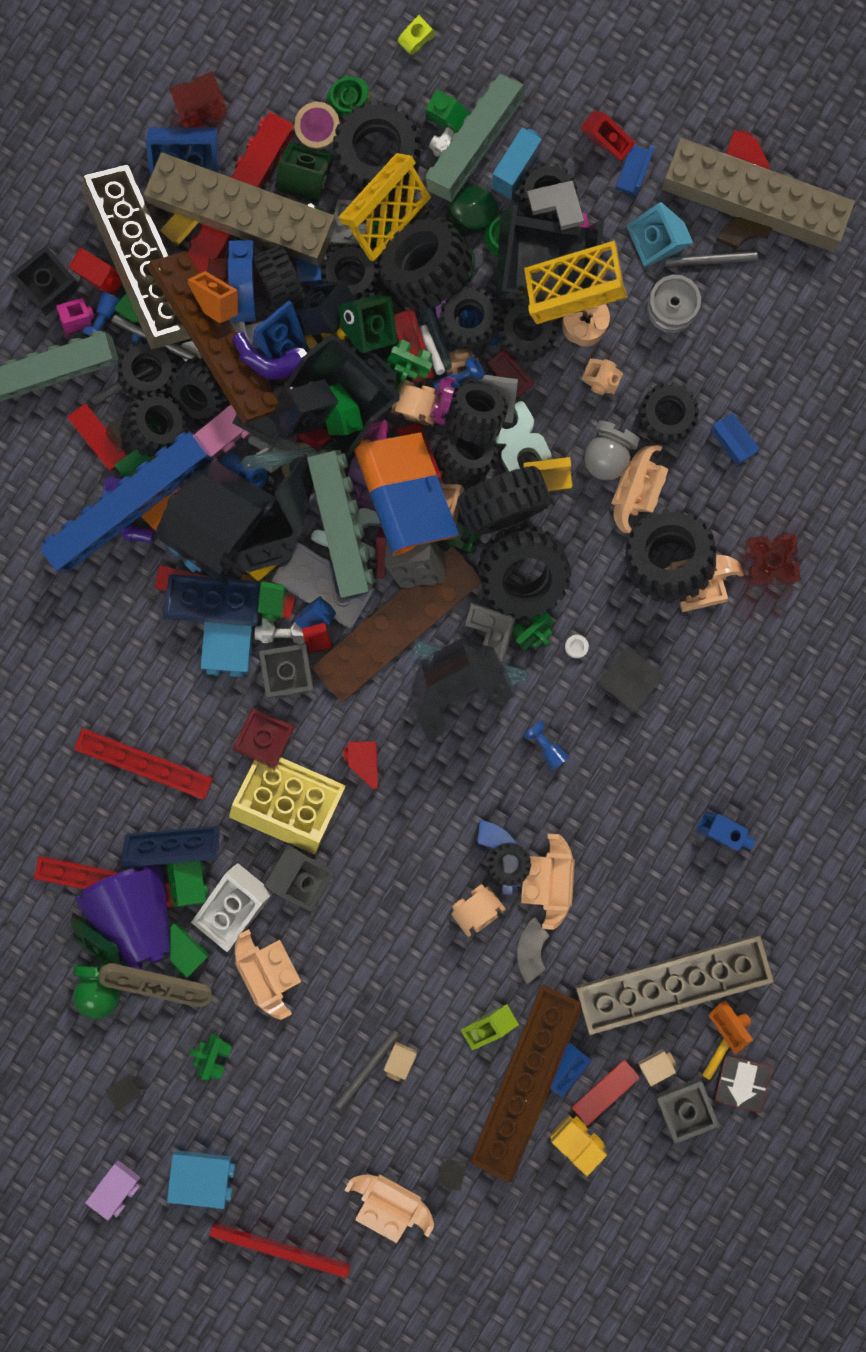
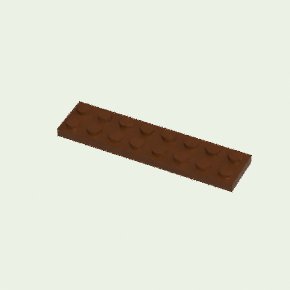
(240, 383)
(394, 628)
(526, 1083)

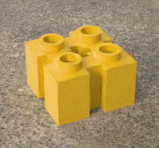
(580, 1147)

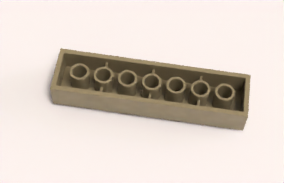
(758, 195)
(240, 209)
(132, 245)
(674, 984)

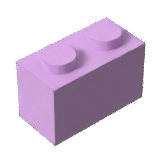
(112, 1191)

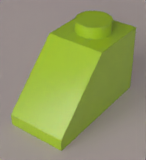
(490, 1027)

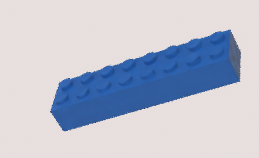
(125, 503)

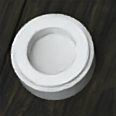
(576, 646)

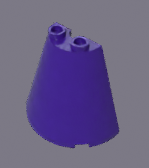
(131, 913)

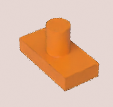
(732, 1026)

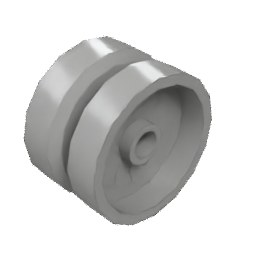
(662, 301)

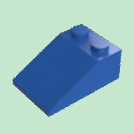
(279, 334)

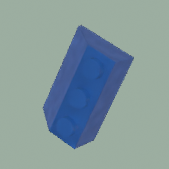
(189, 144)

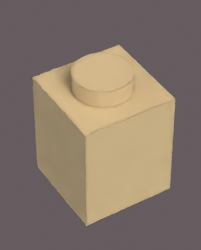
(399, 1061)
(657, 1066)

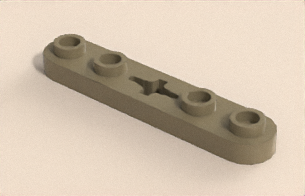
(144, 983)

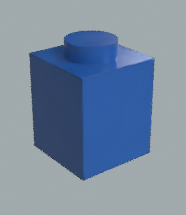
(315, 613)

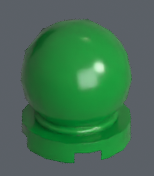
(91, 996)

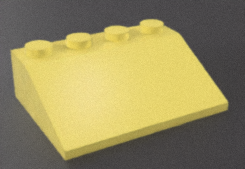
(288, 803)

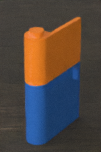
(405, 492)

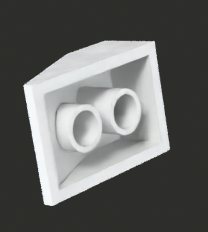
(232, 906)

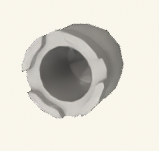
(609, 453)

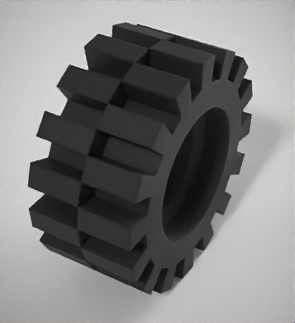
(496, 871)

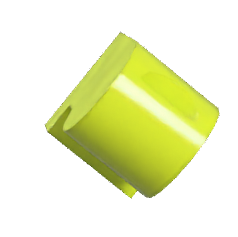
(416, 35)

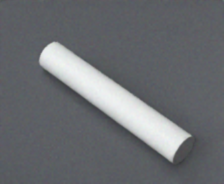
(430, 347)

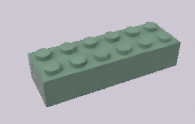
(340, 523)

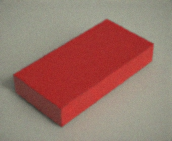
(317, 638)

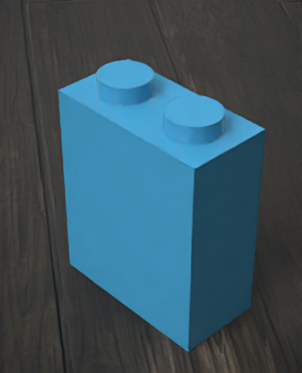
(516, 162)
(227, 649)
(200, 1179)

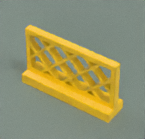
(377, 193)
(575, 300)

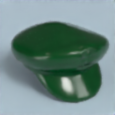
(472, 210)

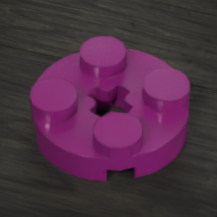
(442, 407)

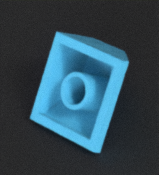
(658, 234)

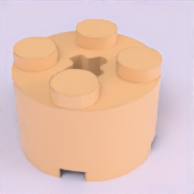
(586, 334)
(415, 403)
(477, 910)

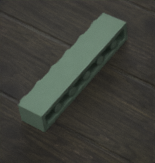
(475, 137)
(56, 365)

